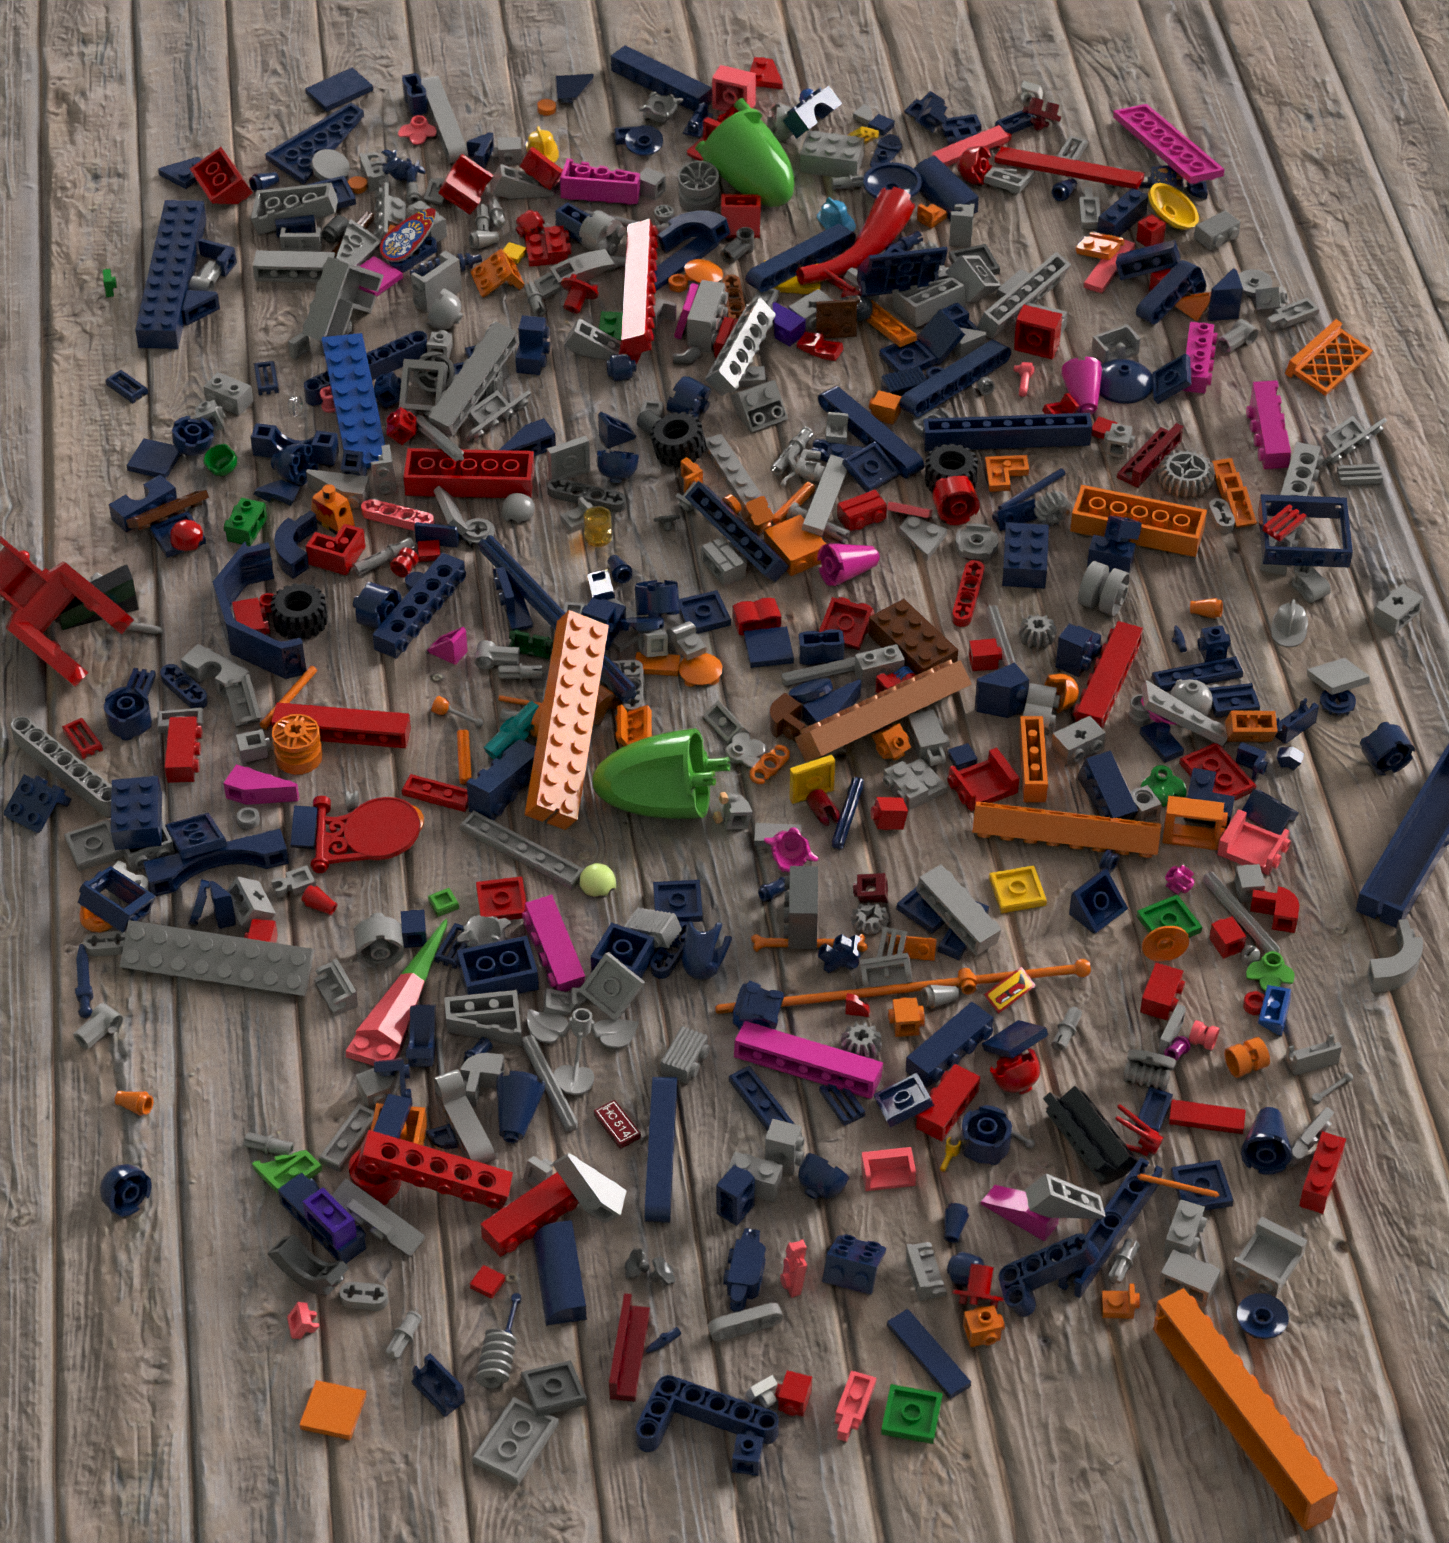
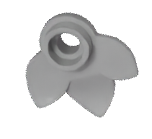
(745, 750)

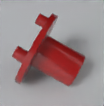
(577, 293)
(979, 1286)

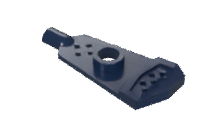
(886, 149)

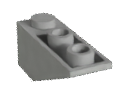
(592, 1189)

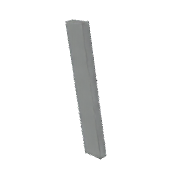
(825, 496)
(522, 849)

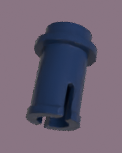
(769, 891)
(480, 1047)

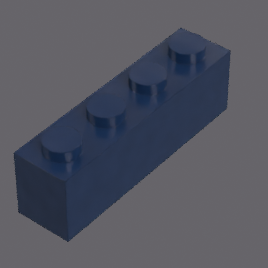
(950, 1044)
(292, 1197)

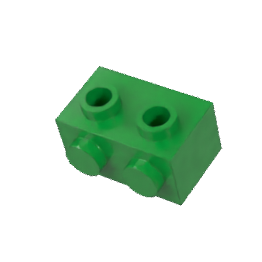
(245, 521)

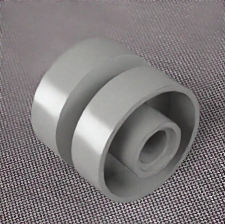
(698, 186)
(1103, 588)

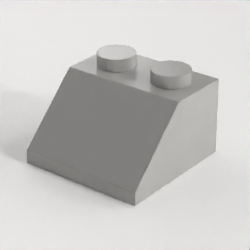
(975, 276)

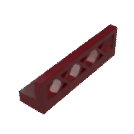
(1151, 459)
(628, 1351)

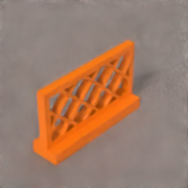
(1317, 350)

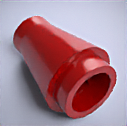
(318, 900)

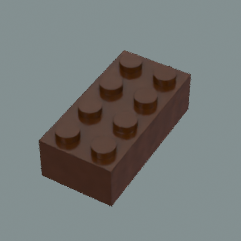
(914, 635)

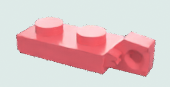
(794, 1268)
(853, 1403)

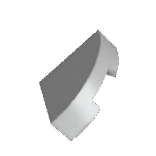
(863, 114)

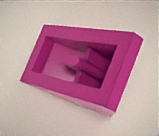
(450, 646)

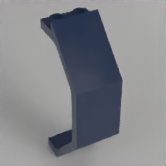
(247, 567)

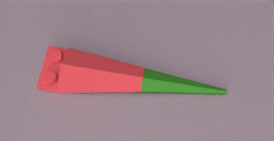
(387, 1025)

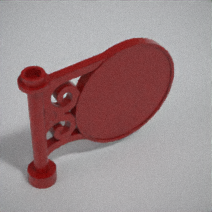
(372, 831)

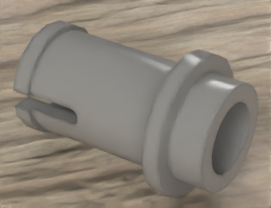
(412, 193)

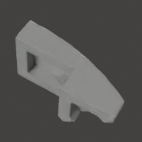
(562, 1002)

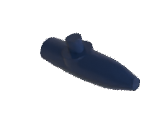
(1179, 639)
(663, 1340)

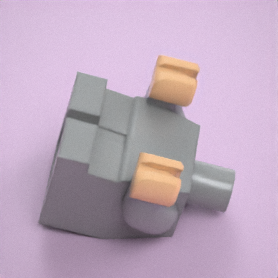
(735, 810)

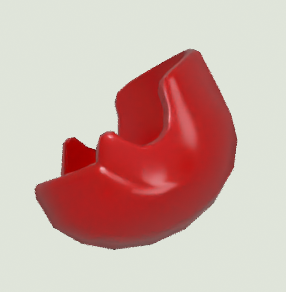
(186, 535)

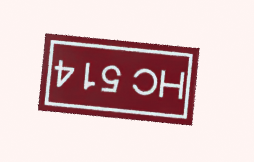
(617, 1124)

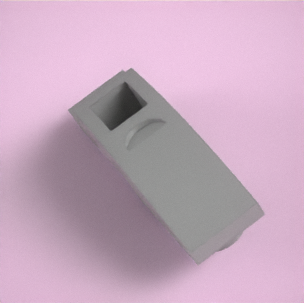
(584, 266)

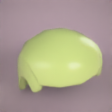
(597, 880)

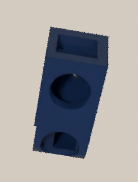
(353, 463)

